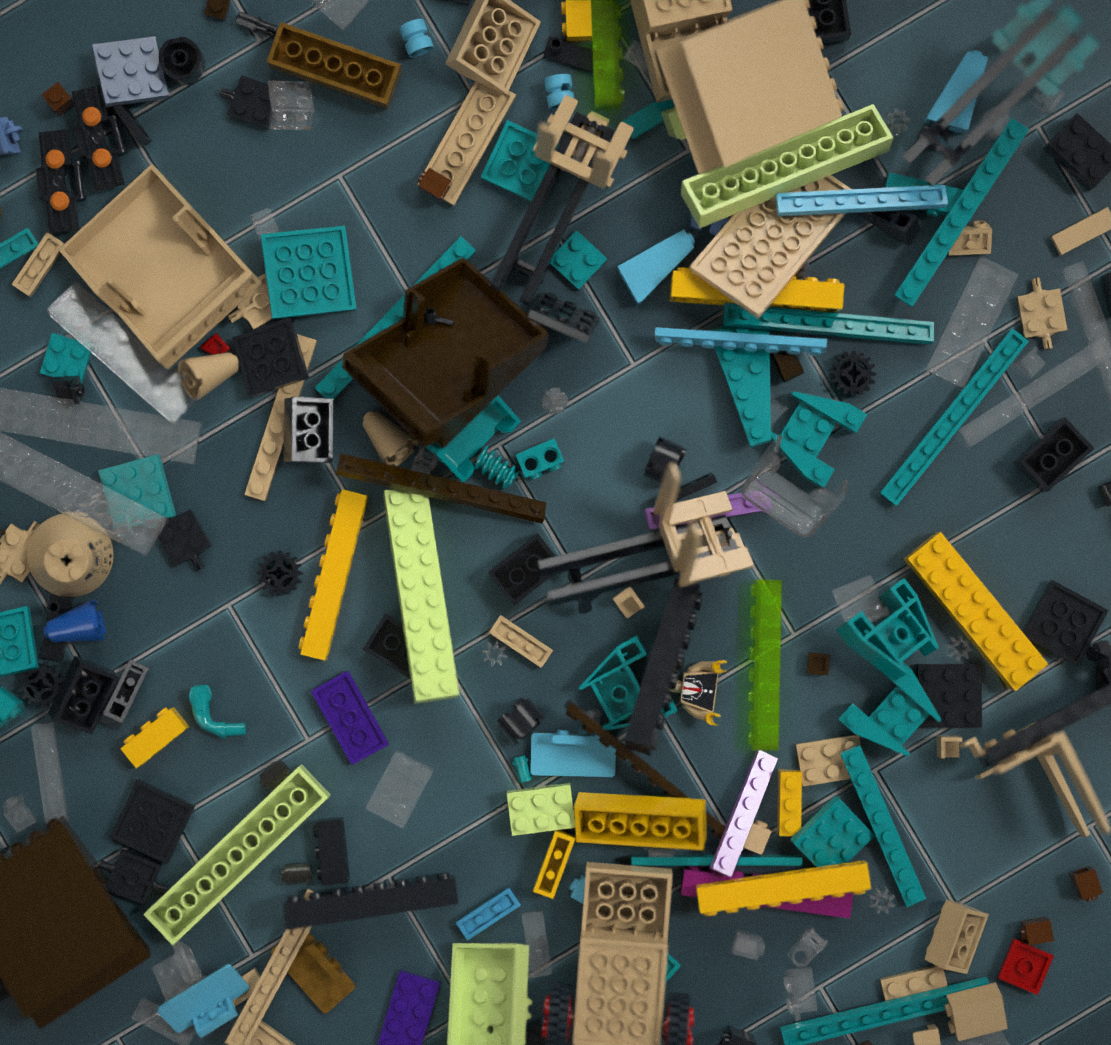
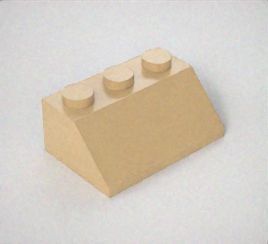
(956, 937)

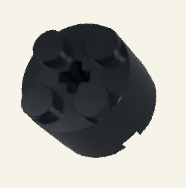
(182, 49)
(661, 457)
(521, 720)

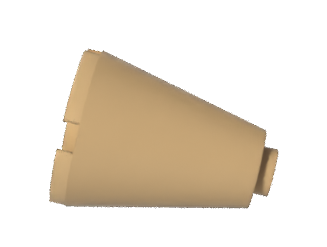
(206, 373)
(389, 439)

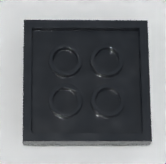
(564, 316)
(270, 357)
(1064, 622)
(954, 693)
(152, 821)

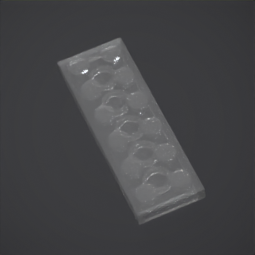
(971, 322)

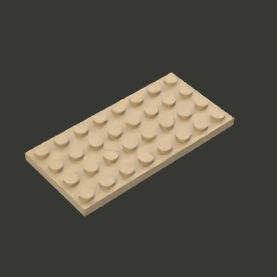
(764, 251)

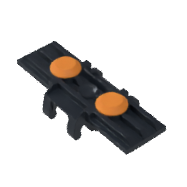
(91, 139)
(51, 181)

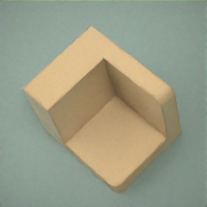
(628, 602)
(948, 746)
(927, 1037)

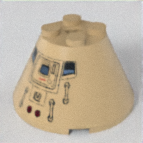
(88, 548)

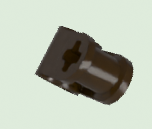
(787, 366)

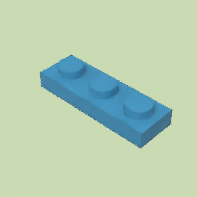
(488, 913)

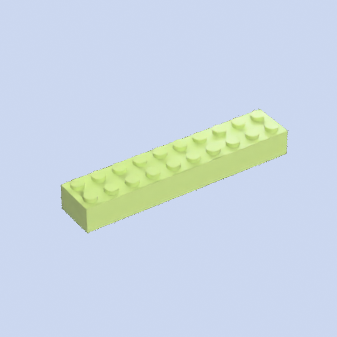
(786, 166)
(420, 596)
(237, 854)

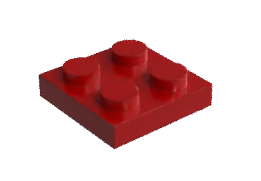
(1025, 966)

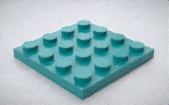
(308, 272)

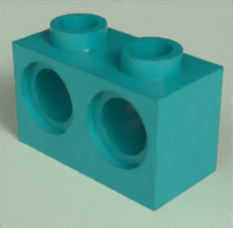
(537, 453)

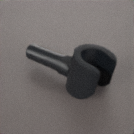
(432, 318)

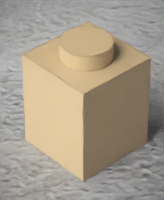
(757, 837)

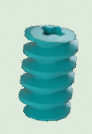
(496, 468)

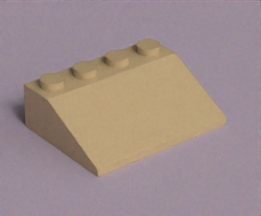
(493, 43)

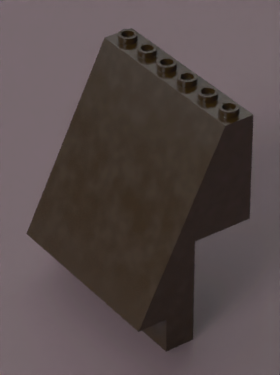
(441, 373)
(60, 925)

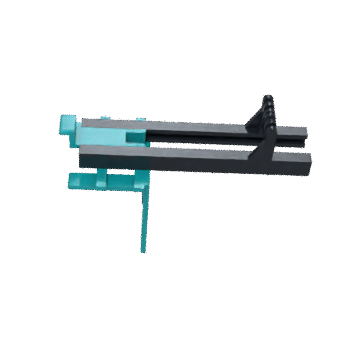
(1047, 40)

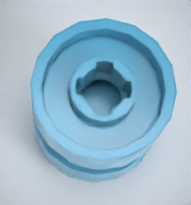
(417, 41)
(557, 87)

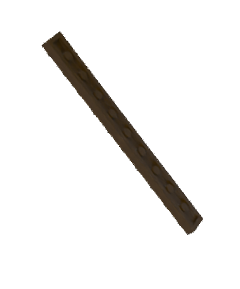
(441, 488)
(638, 763)

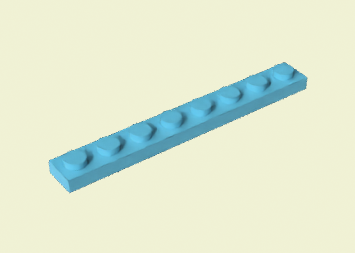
(861, 200)
(749, 342)

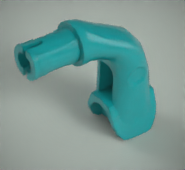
(199, 698)

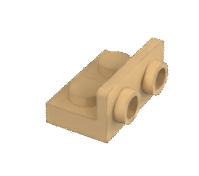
(974, 239)

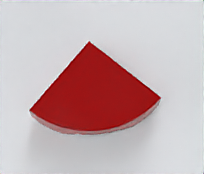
(215, 345)

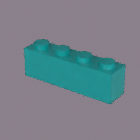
(897, 180)

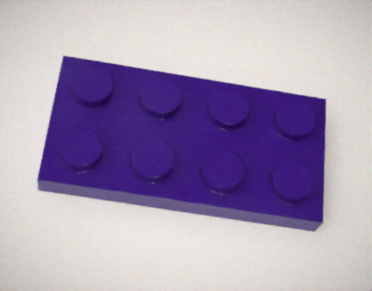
(350, 717)
(409, 1010)

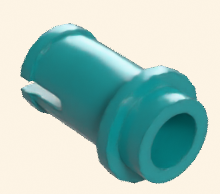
(522, 768)

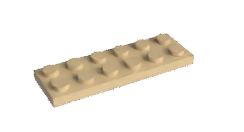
(469, 137)

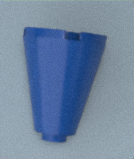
(77, 624)

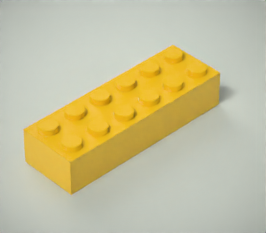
(640, 821)

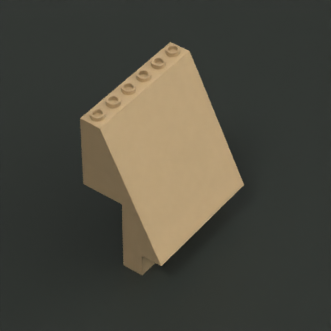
(750, 83)
(159, 266)

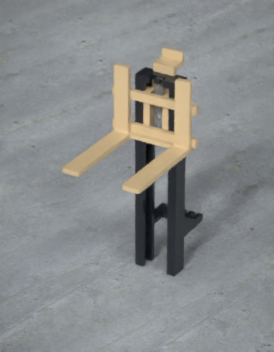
(584, 140)

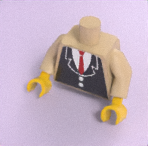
(699, 689)

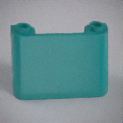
(473, 437)

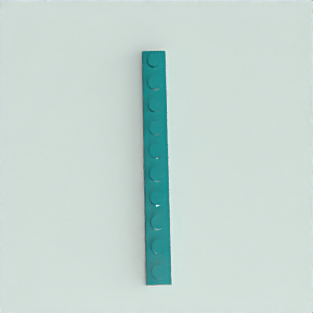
(961, 212)
(831, 324)
(338, 378)
(954, 417)
(873, 1015)

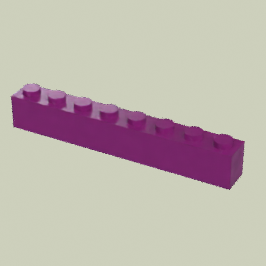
(828, 906)

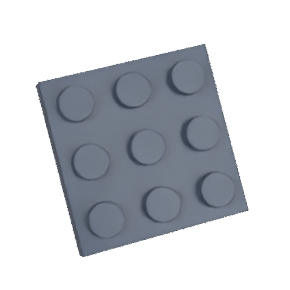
(130, 71)

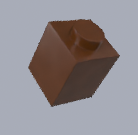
(58, 99)
(434, 184)
(1086, 883)
(1036, 931)

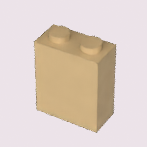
(976, 1012)

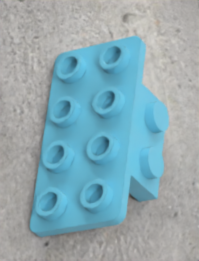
(571, 755)
(206, 1003)

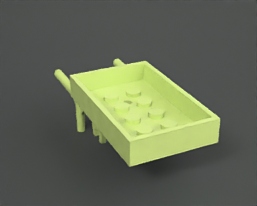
(488, 993)

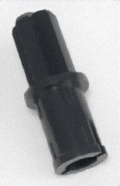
(257, 24)

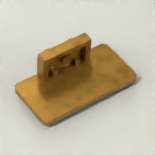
(319, 974)

